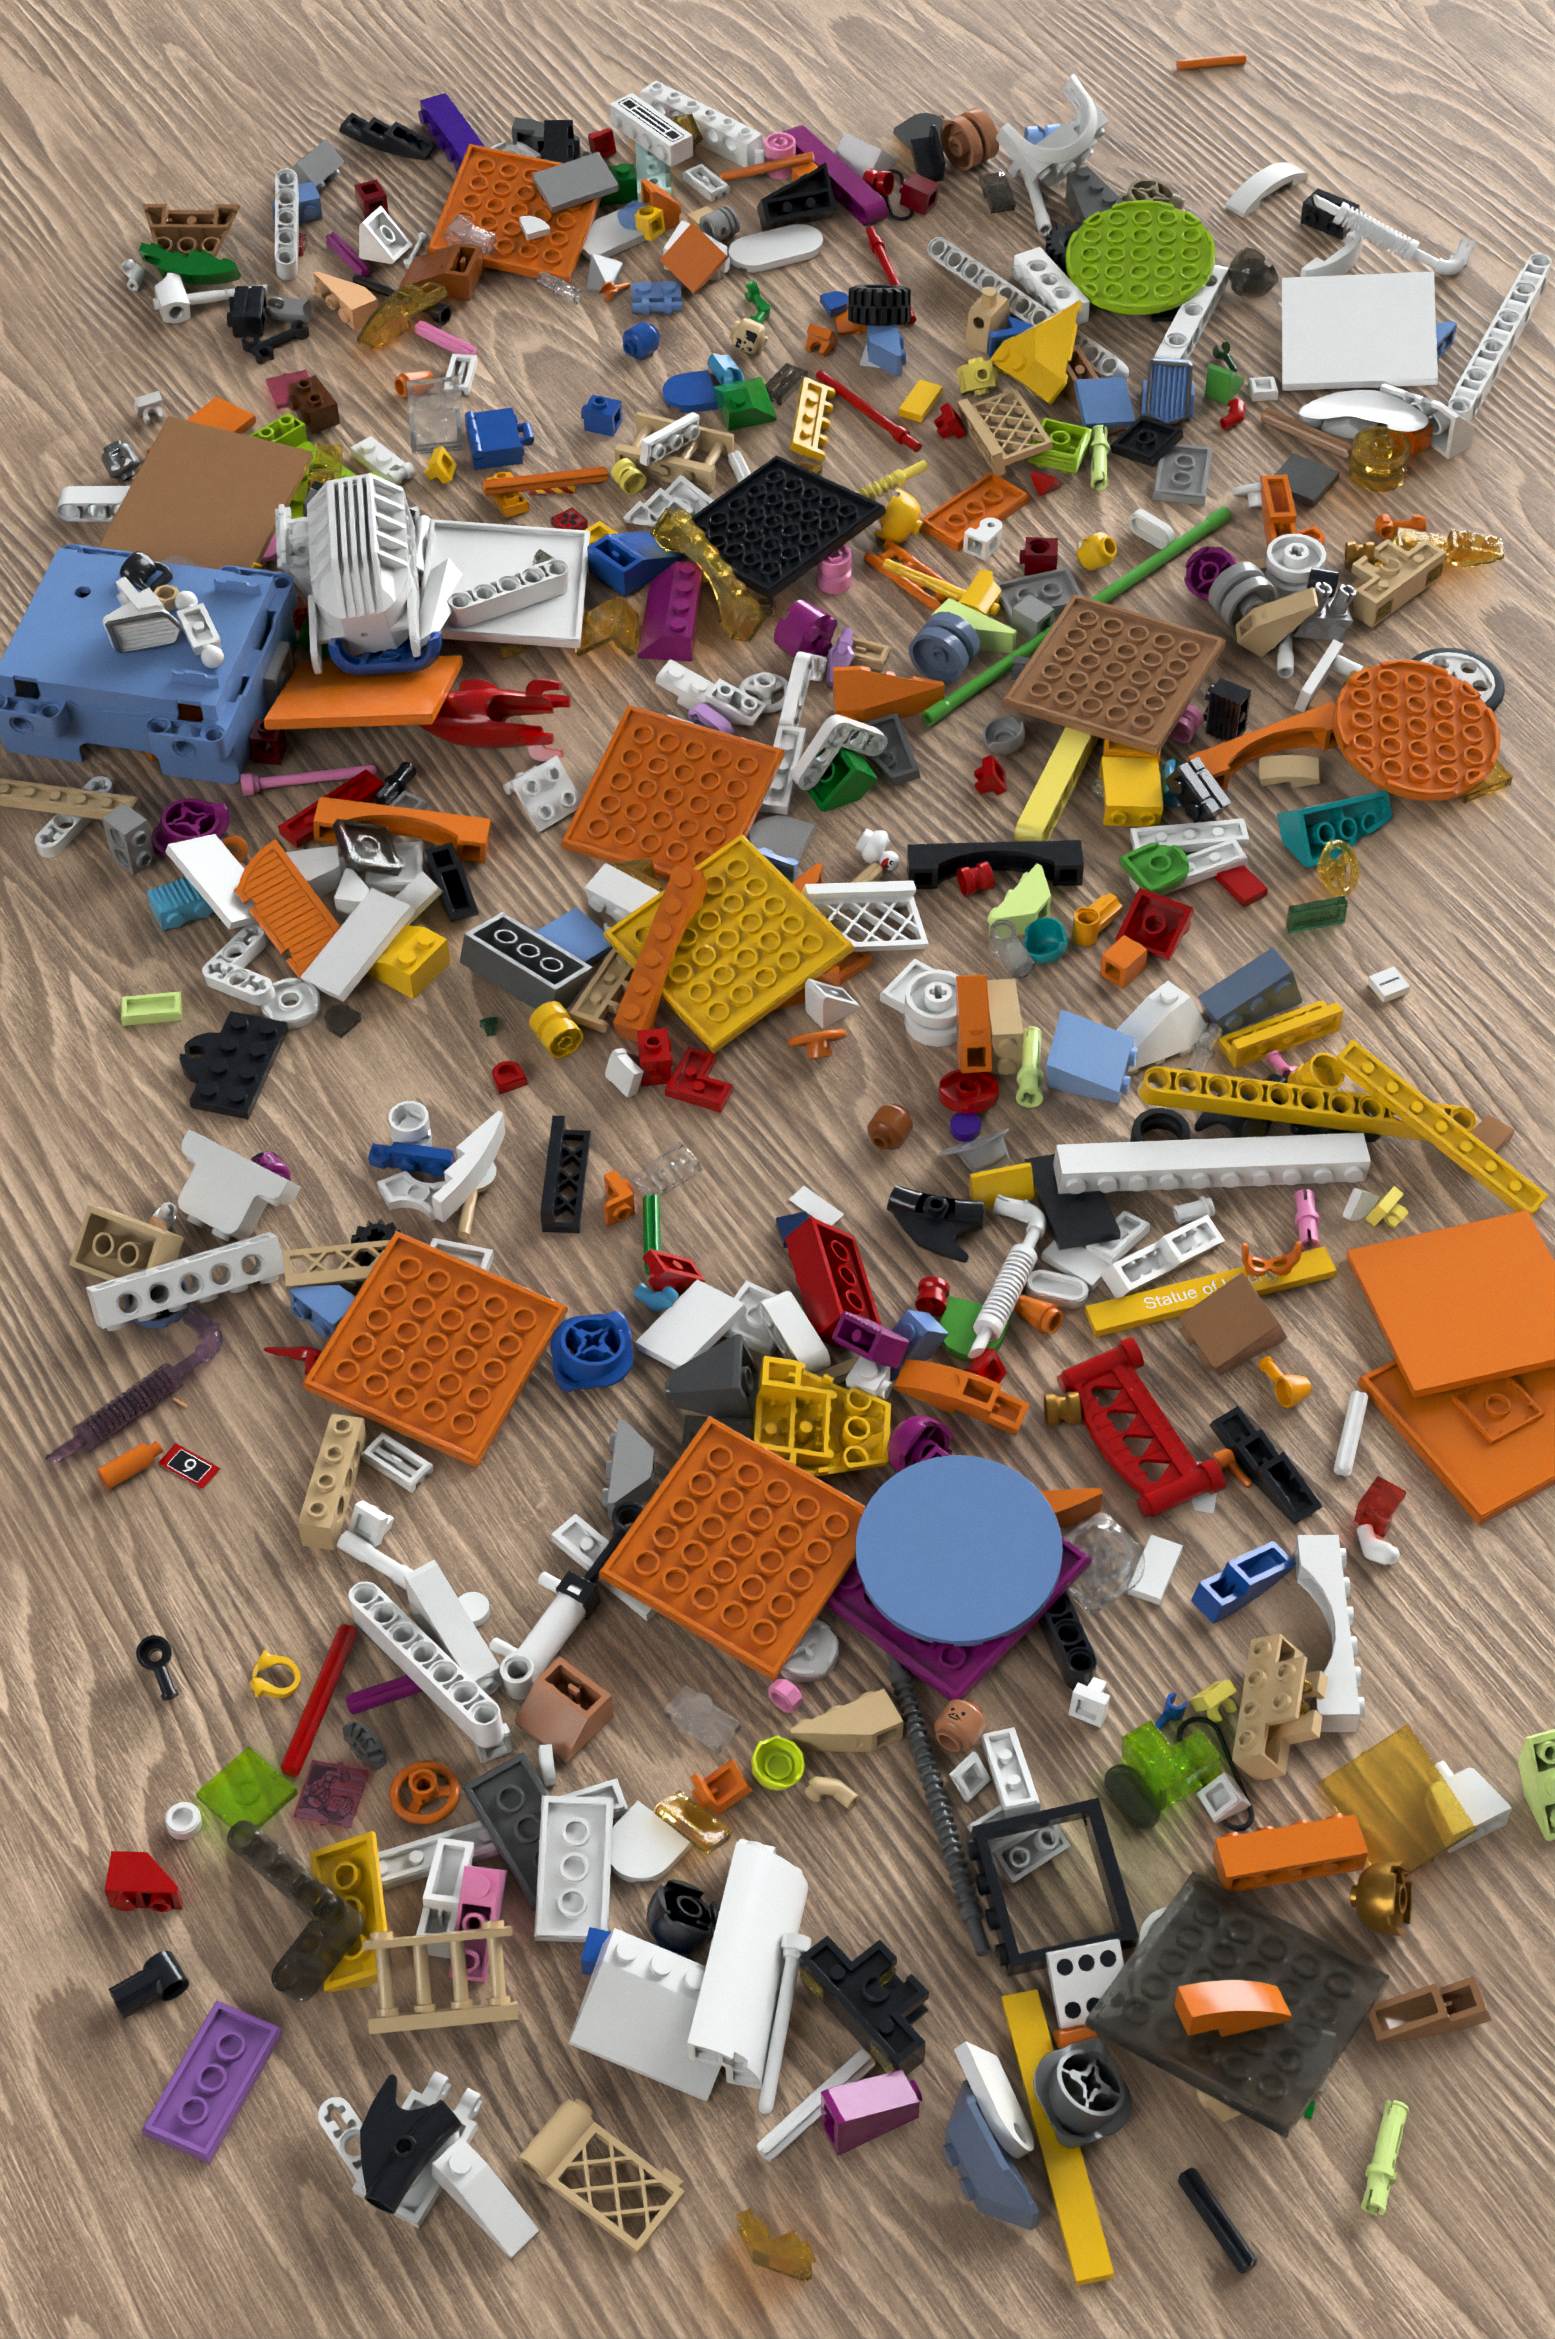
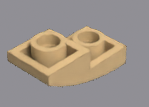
(1297, 769)

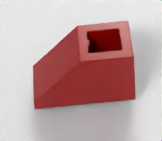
(140, 1882)

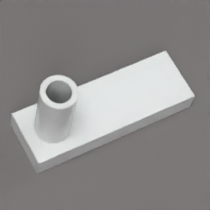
(1330, 661)

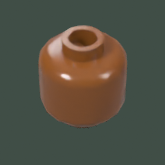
(890, 1127)

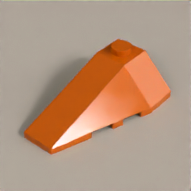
(873, 695)

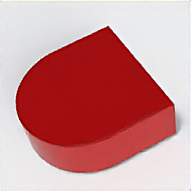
(508, 1076)

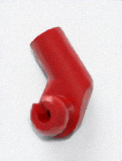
(1236, 415)

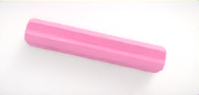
(444, 339)

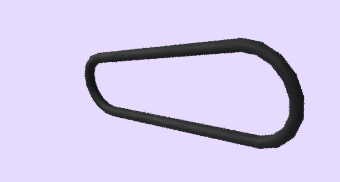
(1231, 1764)

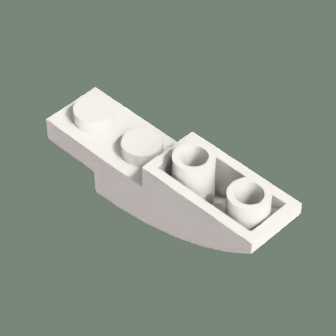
(722, 697)

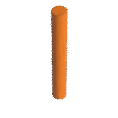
(1211, 62)

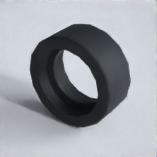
(1160, 1119)

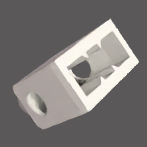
(1479, 1799)

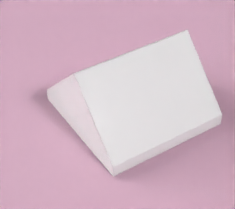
(862, 155)
(381, 238)

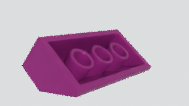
(672, 613)

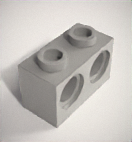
(129, 839)

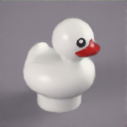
(872, 849)

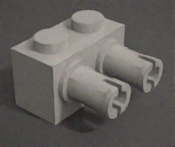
(1331, 618)

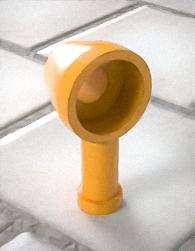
(1289, 1389)

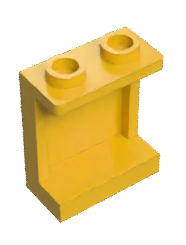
(1131, 791)

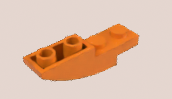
(961, 1390)

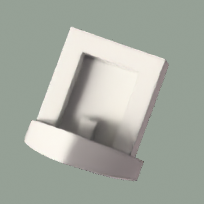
(624, 1071)

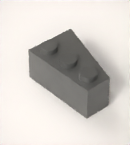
(1088, 194)

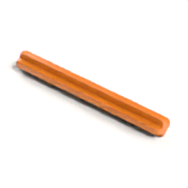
(545, 481)

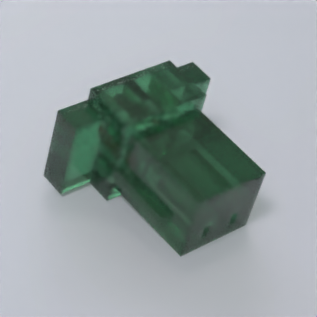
(489, 1025)

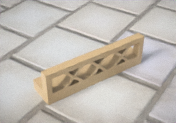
(348, 1278)

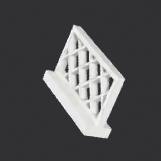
(871, 895)

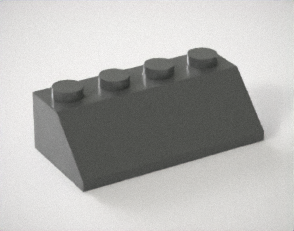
(523, 962)

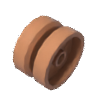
(969, 139)

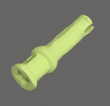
(1030, 1076)

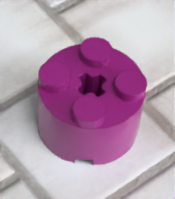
(805, 630)

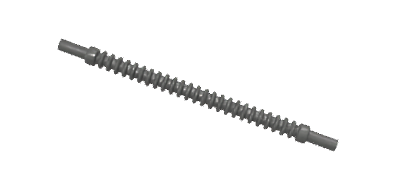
(971, 1911)

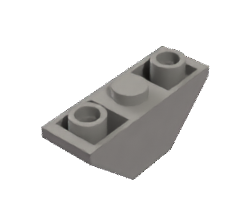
(631, 1469)

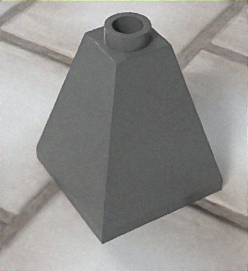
(717, 1381)

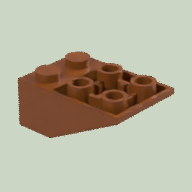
(455, 267)

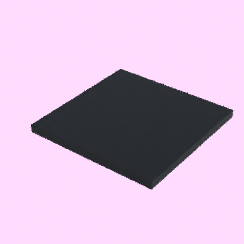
(783, 524)

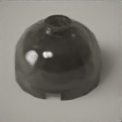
(1250, 274)

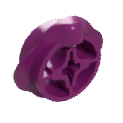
(189, 820)

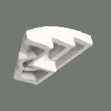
(679, 495)

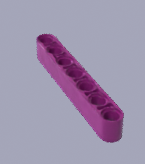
(847, 186)

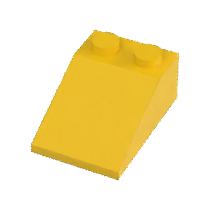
(412, 960)

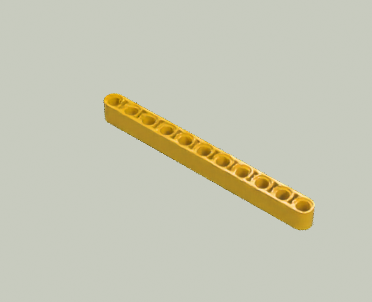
(1291, 1097)

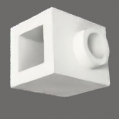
(870, 1378)

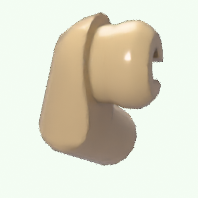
(833, 1787)

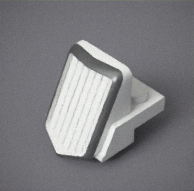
(140, 621)

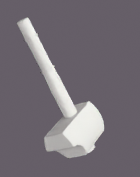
(175, 303)

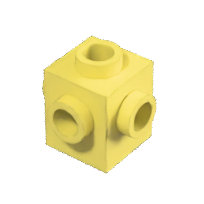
(969, 378)

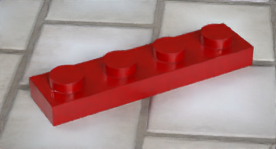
(300, 827)

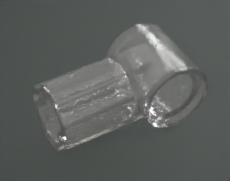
(464, 232)
(1009, 949)

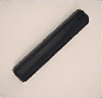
(1217, 2220)

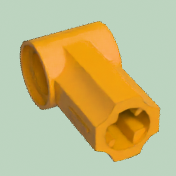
(1093, 919)

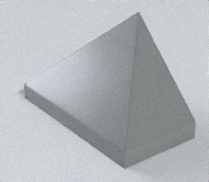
(602, 270)

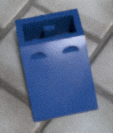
(629, 560)

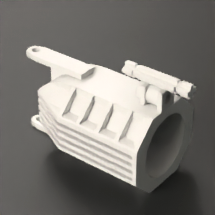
(359, 565)

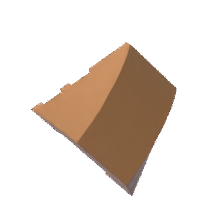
(190, 228)

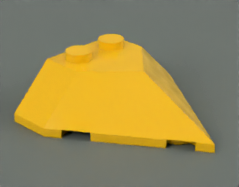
(1041, 354)

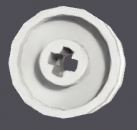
(1291, 560)
(932, 1008)

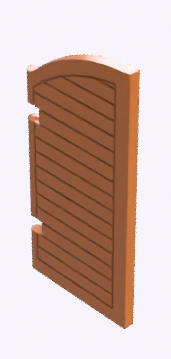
(286, 907)

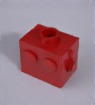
(655, 1056)

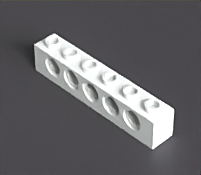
(718, 131)
(106, 1295)

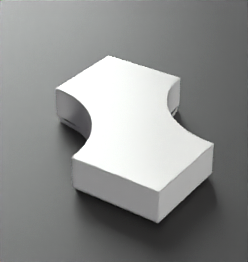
(407, 1192)

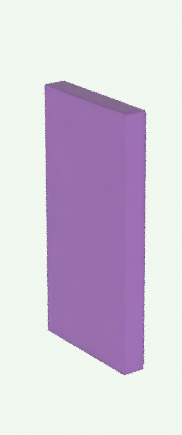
(212, 2082)

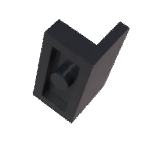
(928, 156)

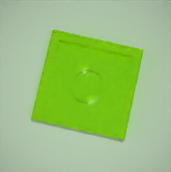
(247, 1790)

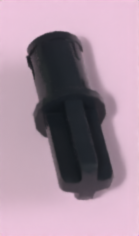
(395, 784)

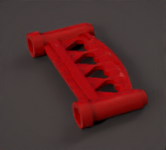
(1183, 1476)

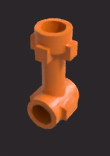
(1387, 527)

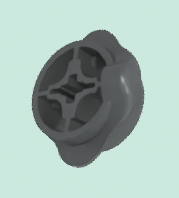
(1082, 2093)

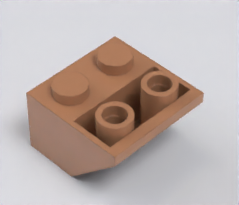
(564, 1709)

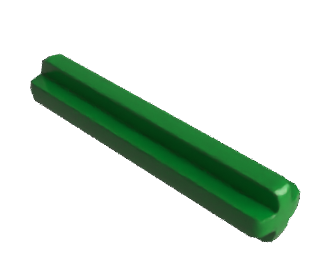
(651, 1225)

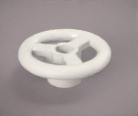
(1253, 492)
(764, 687)

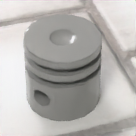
(722, 223)

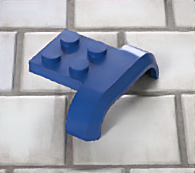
(386, 661)

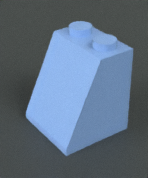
(1090, 1059)

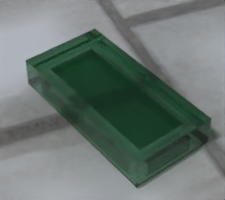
(1316, 914)

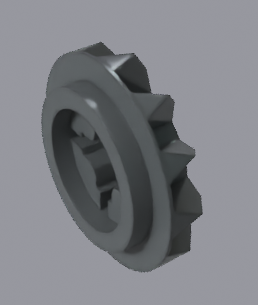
(365, 1745)

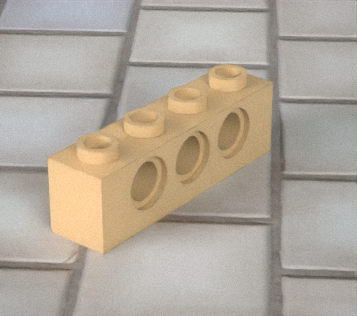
(332, 1482)

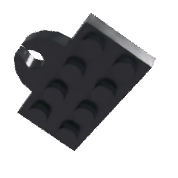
(233, 1063)

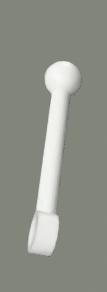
(422, 237)

